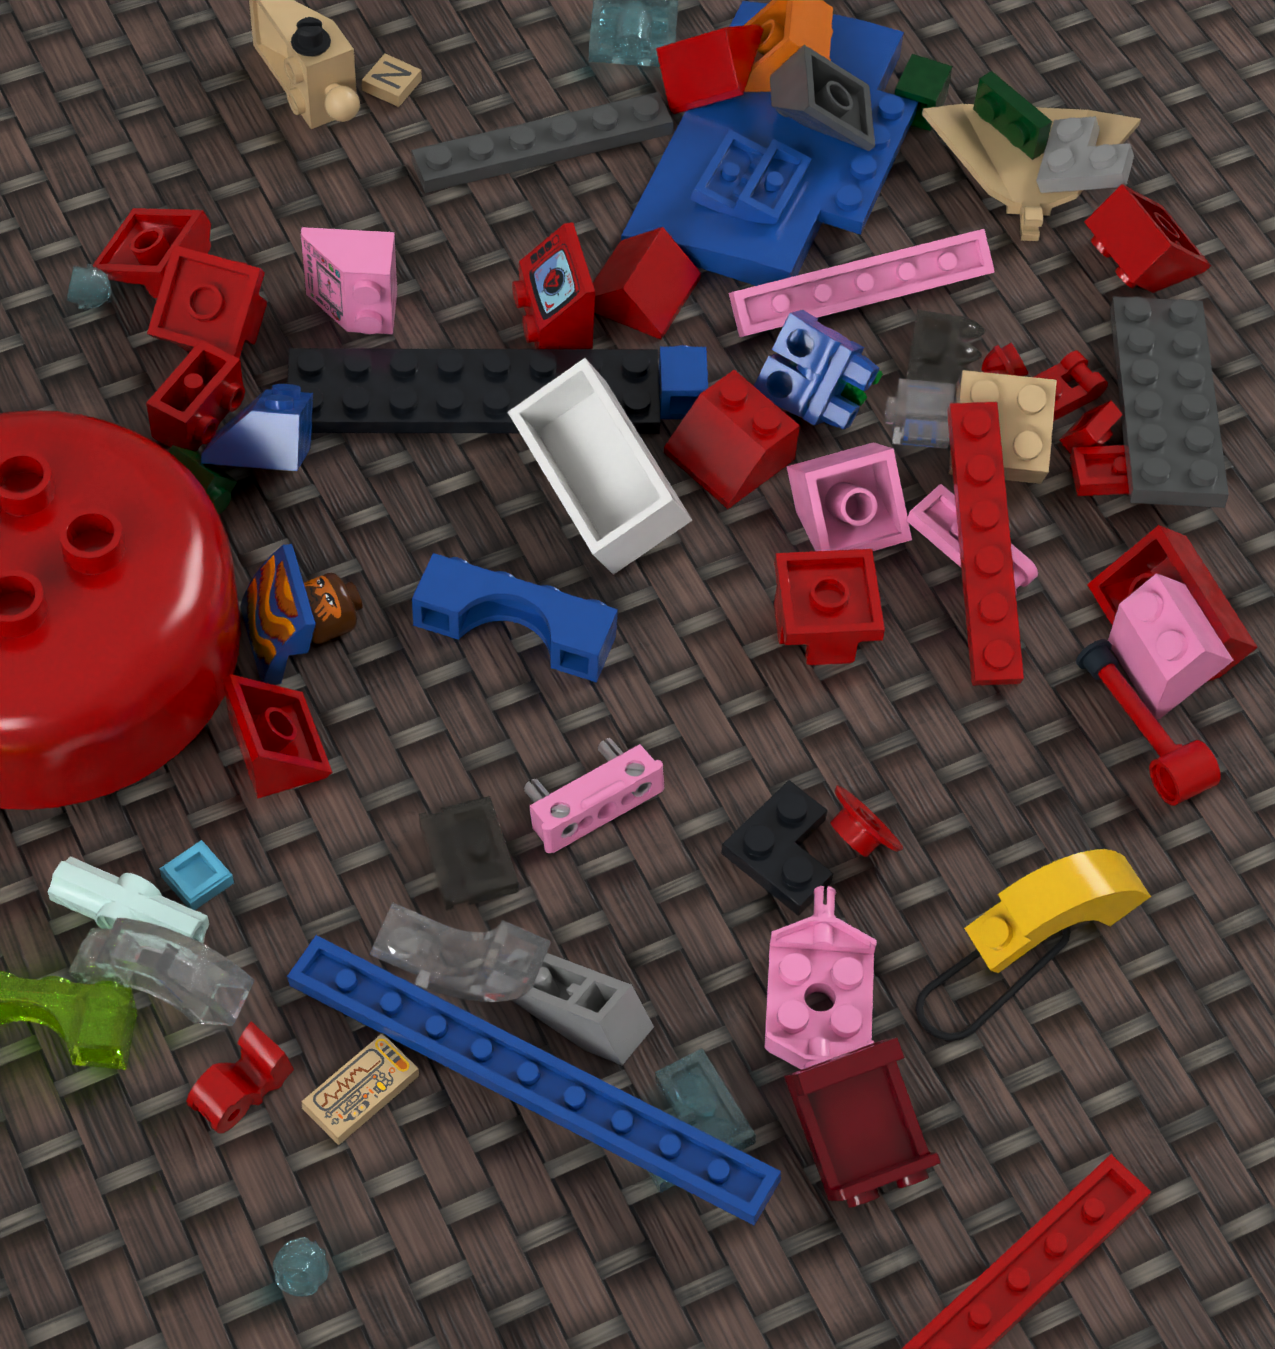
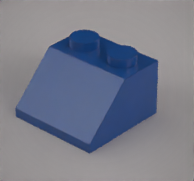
(267, 432)

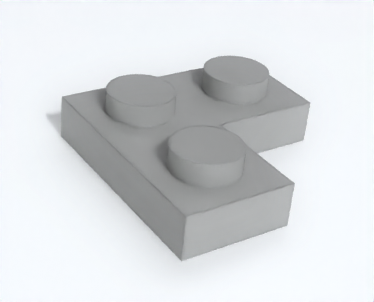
(1076, 162)

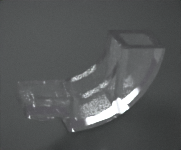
(459, 962)
(167, 966)

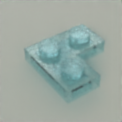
(703, 1102)

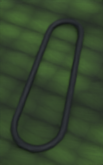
(993, 1008)

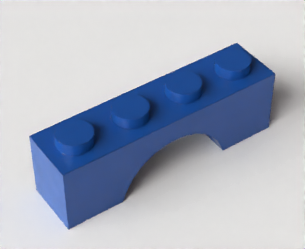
(463, 596)

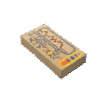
(360, 1088)

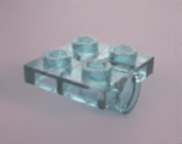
(631, 30)

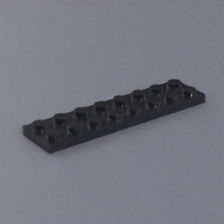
(457, 387)

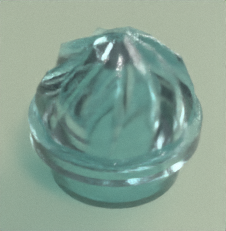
(88, 287)
(300, 1267)

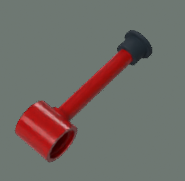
(1180, 769)

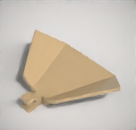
(1005, 169)

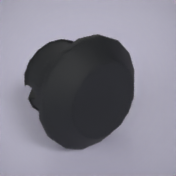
(310, 37)

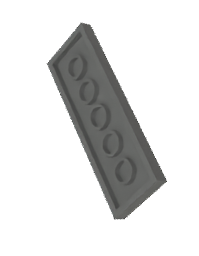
(1168, 403)

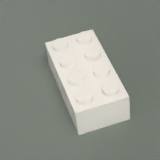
(599, 466)

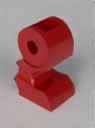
(231, 1088)

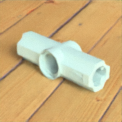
(130, 897)

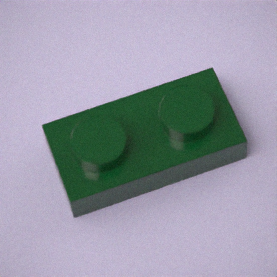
(1012, 115)

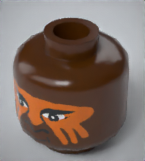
(332, 606)

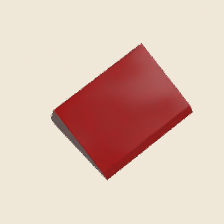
(708, 66)
(645, 283)
(275, 735)

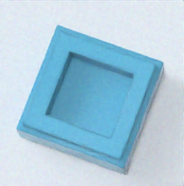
(196, 875)

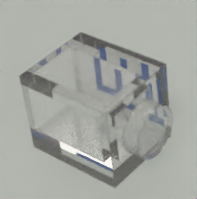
(920, 413)

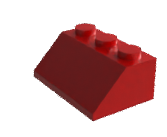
(1174, 557)

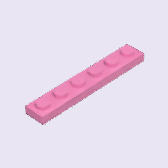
(862, 282)

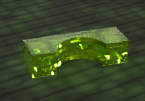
(90, 1018)

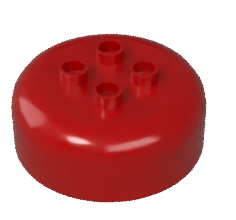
(107, 608)

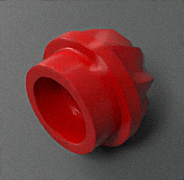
(1004, 361)

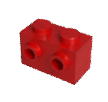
(196, 398)

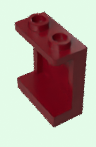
(861, 1123)

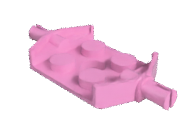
(823, 958)

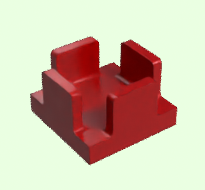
(208, 302)
(827, 603)

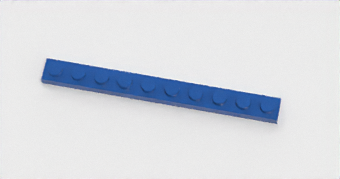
(536, 1080)

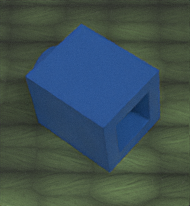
(681, 379)

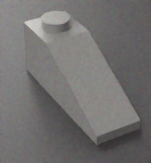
(588, 1008)

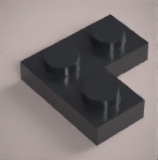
(771, 851)

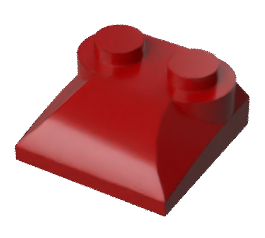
(145, 241)

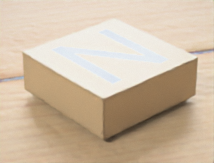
(391, 80)

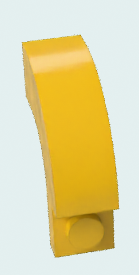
(1058, 895)

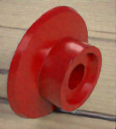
(861, 826)

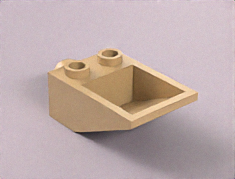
(315, 86)

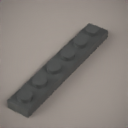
(541, 142)

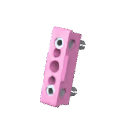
(594, 797)

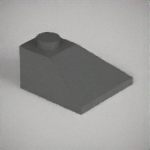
(823, 98)

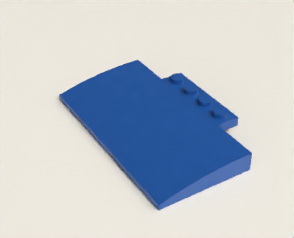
(835, 189)

